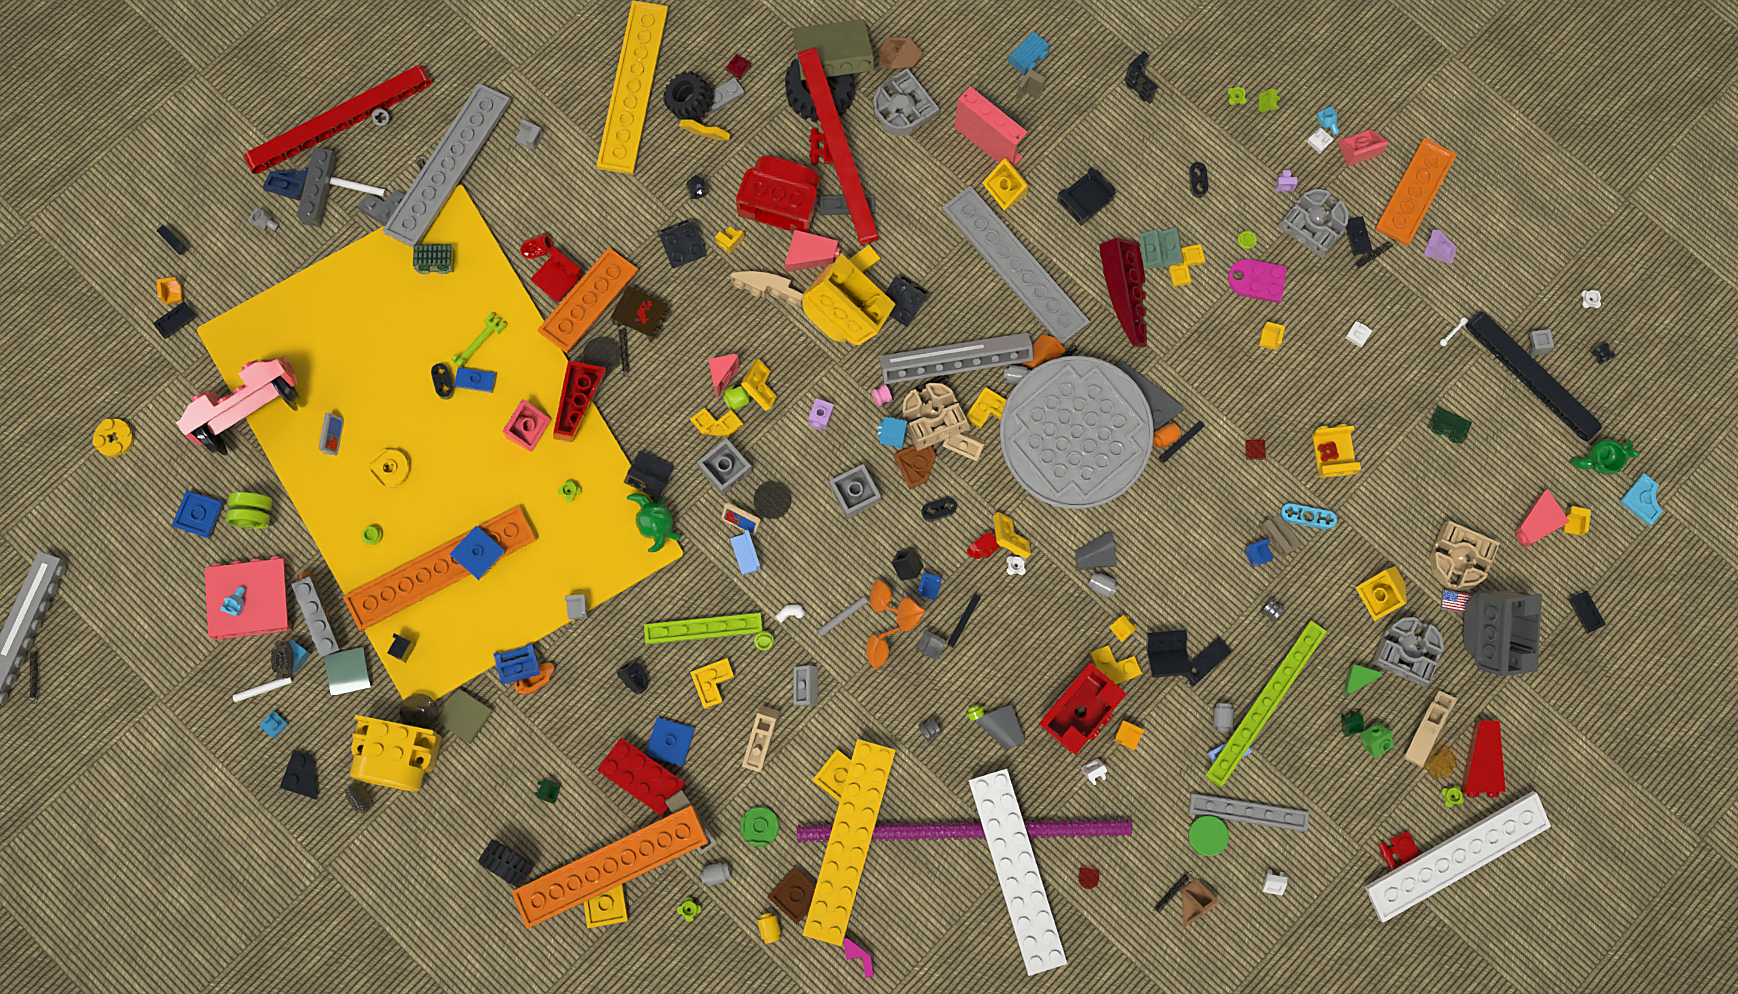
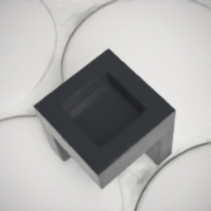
(907, 564)
(401, 648)

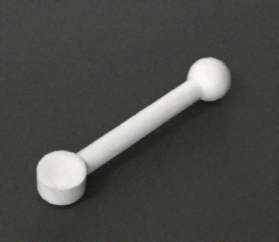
(1463, 321)

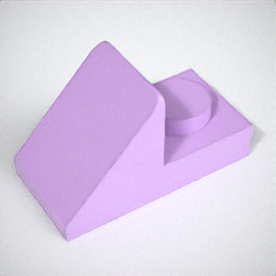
(1440, 247)

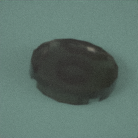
(602, 353)
(772, 500)
(282, 659)
(419, 711)

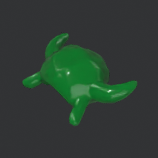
(1607, 457)
(654, 521)

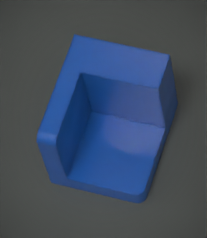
(1259, 553)
(929, 586)

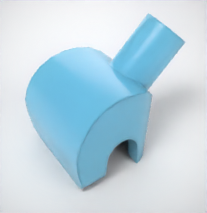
(1328, 118)
(234, 603)

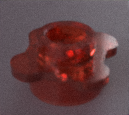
(1331, 446)

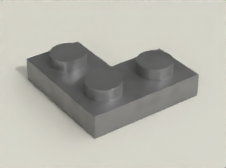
(380, 210)

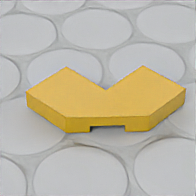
(709, 132)
(1180, 273)
(709, 426)

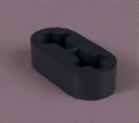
(1202, 179)
(171, 239)
(446, 380)
(936, 505)

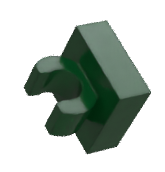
(1352, 724)
(548, 791)

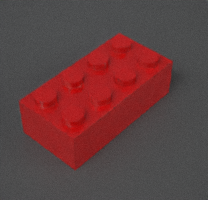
(640, 776)

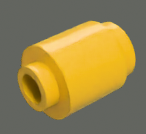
(769, 928)

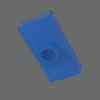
(475, 380)

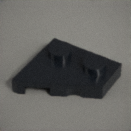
(300, 775)

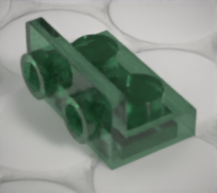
(1449, 425)

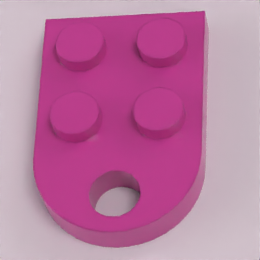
(1259, 280)

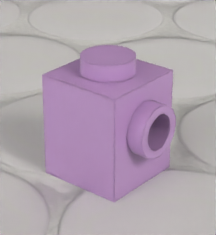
(820, 414)

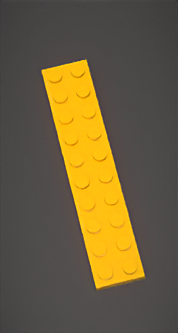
(632, 87)
(849, 842)

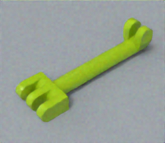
(491, 326)

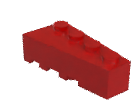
(577, 394)

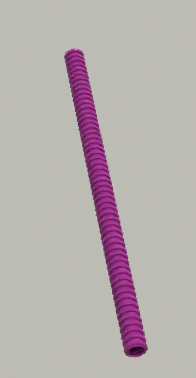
(975, 830)

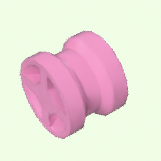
(881, 395)

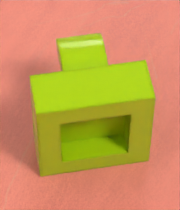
(1268, 100)

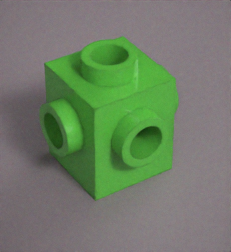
(1377, 740)

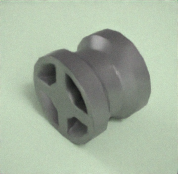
(1272, 610)
(929, 729)

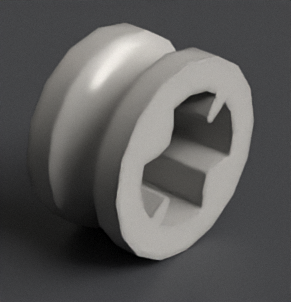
(384, 121)

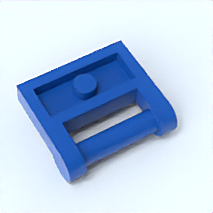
(518, 668)

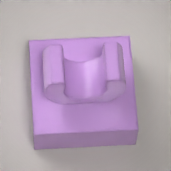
(1286, 182)

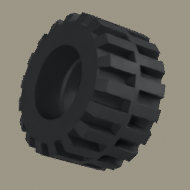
(678, 91)
(505, 863)

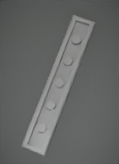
(1248, 812)

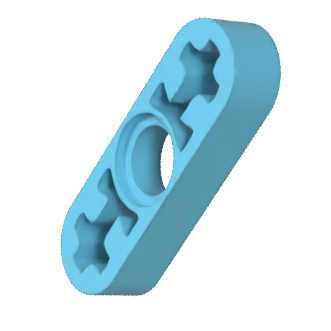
(1301, 521)

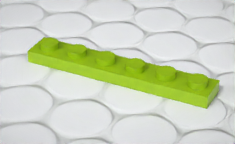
(702, 628)

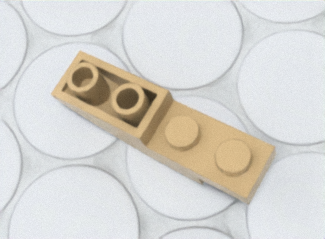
(761, 283)
(1430, 728)

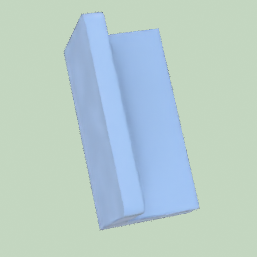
(745, 553)

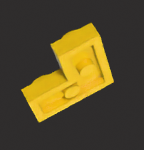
(755, 384)
(986, 404)
(1007, 538)
(1116, 672)
(706, 680)

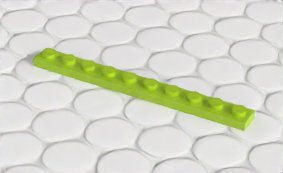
(1265, 704)

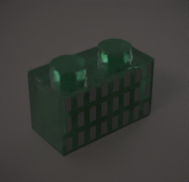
(433, 258)

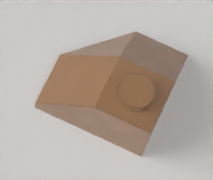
(898, 53)

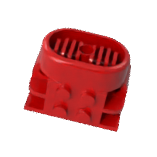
(779, 194)
(1096, 696)

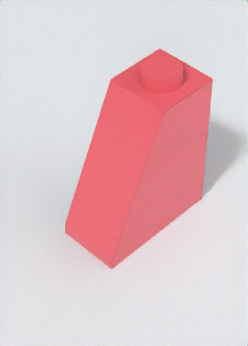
(810, 251)
(1541, 520)

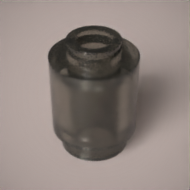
(358, 798)

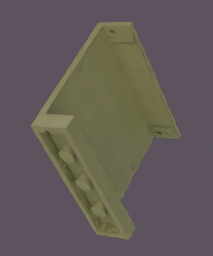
(840, 46)

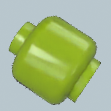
(736, 396)

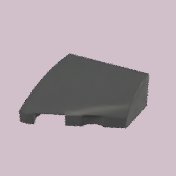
(1096, 554)
(1003, 727)

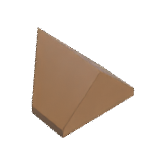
(1196, 901)

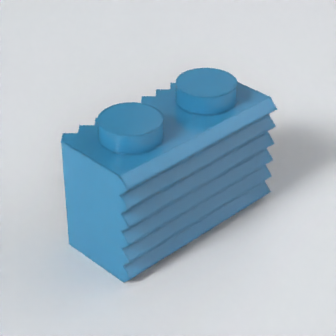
(1029, 53)
(892, 432)

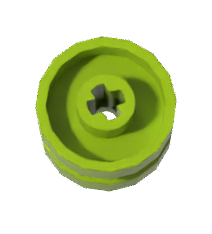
(248, 510)

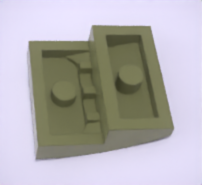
(464, 716)

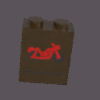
(640, 313)

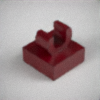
(738, 66)

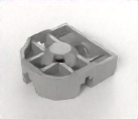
(902, 86)
(1314, 221)
(1405, 649)

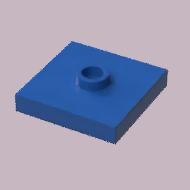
(197, 514)
(477, 553)
(670, 742)

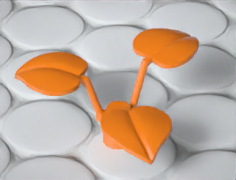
(908, 617)

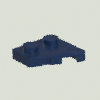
(286, 183)

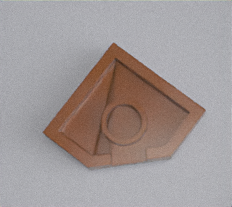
(915, 465)

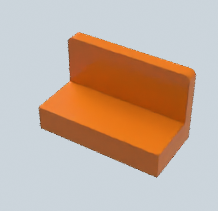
(1045, 350)

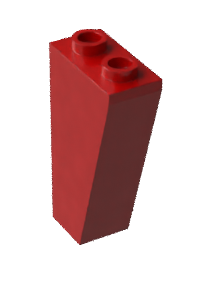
(1484, 762)

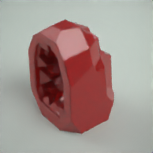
(536, 246)
(983, 547)

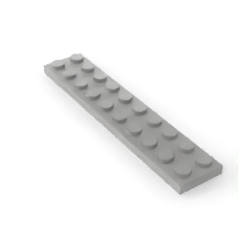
(446, 166)
(1015, 265)

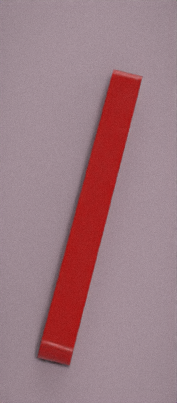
(337, 119)
(837, 146)

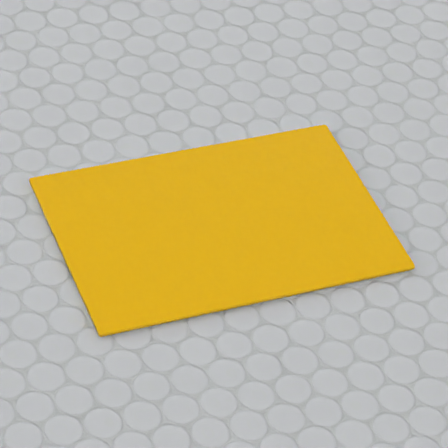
(364, 349)

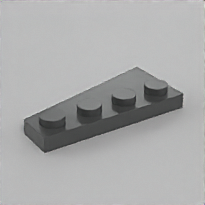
(1161, 405)

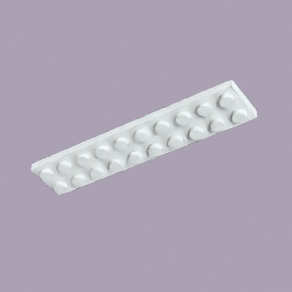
(1457, 856)
(1017, 872)

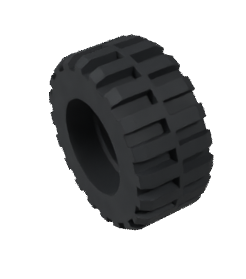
(802, 101)

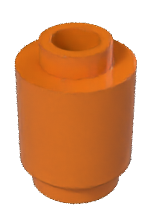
(1166, 435)

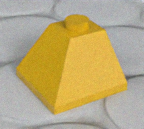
(1383, 593)

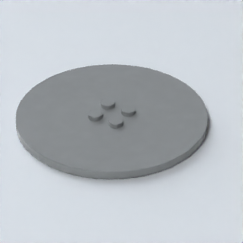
(1076, 432)

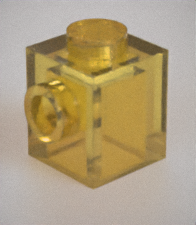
(1441, 764)

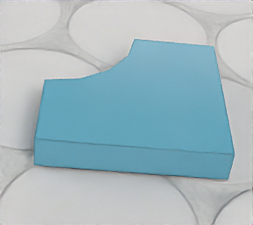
(1642, 499)

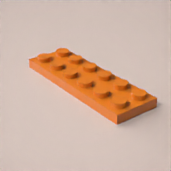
(1415, 192)
(588, 300)

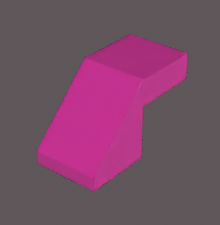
(852, 951)

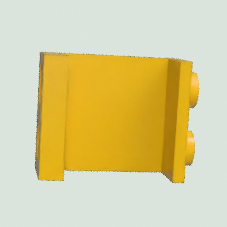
(1341, 437)

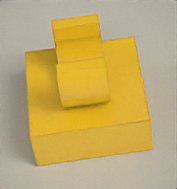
(1123, 628)

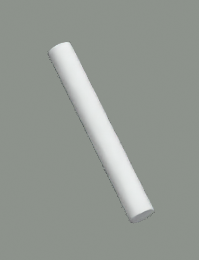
(357, 186)
(261, 689)

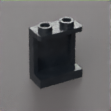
(1087, 196)

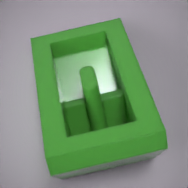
(1358, 678)

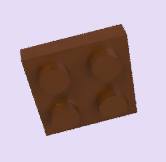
(793, 895)

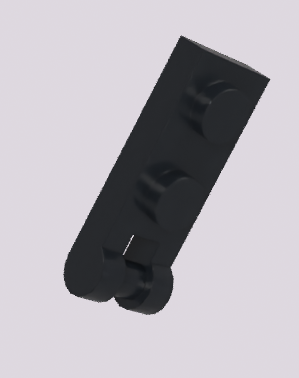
(1208, 660)

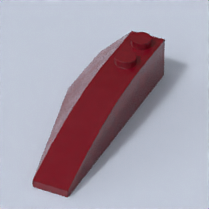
(1124, 282)

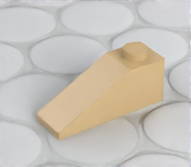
(760, 738)

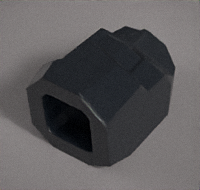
(697, 187)
(633, 677)

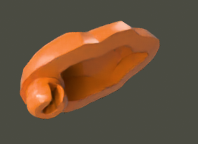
(533, 684)

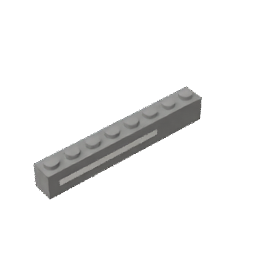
(956, 358)
(27, 616)

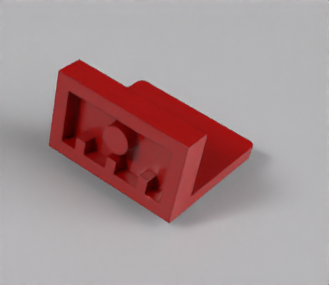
(557, 275)

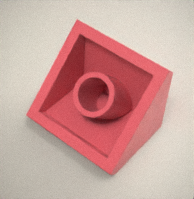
(1362, 146)
(722, 371)
(526, 425)

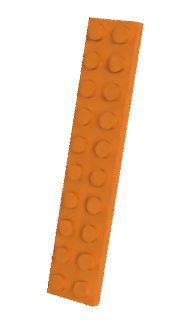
(430, 572)
(610, 867)

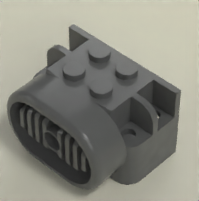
(1503, 631)

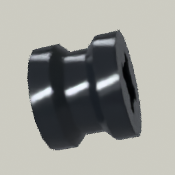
(1603, 353)

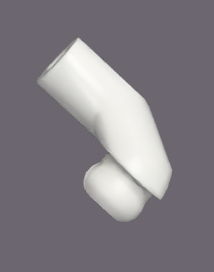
(790, 610)

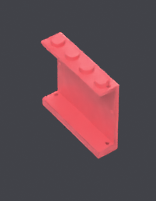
(988, 127)
(263, 600)

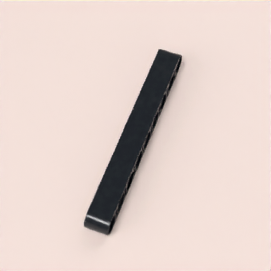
(1533, 376)

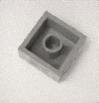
(724, 467)
(855, 491)

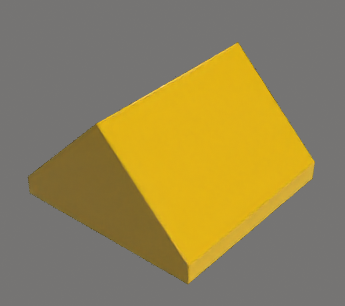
(1006, 185)

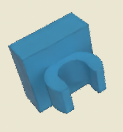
(273, 724)

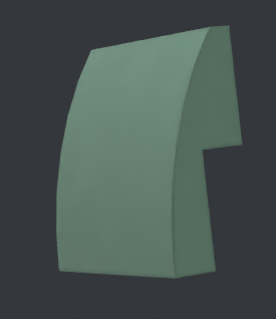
(1161, 248)
(347, 671)

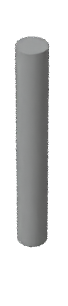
(842, 616)

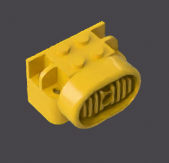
(846, 303)
(393, 753)

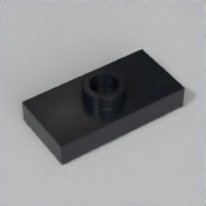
(1358, 236)
(174, 320)
(1587, 612)

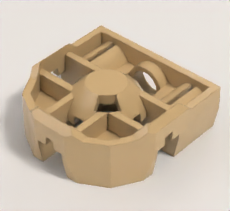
(920, 429)
(1482, 554)

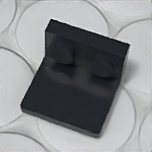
(1138, 81)
(682, 243)
(907, 298)
(648, 474)
(1168, 653)

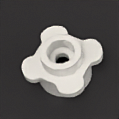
(1595, 295)
(1016, 560)

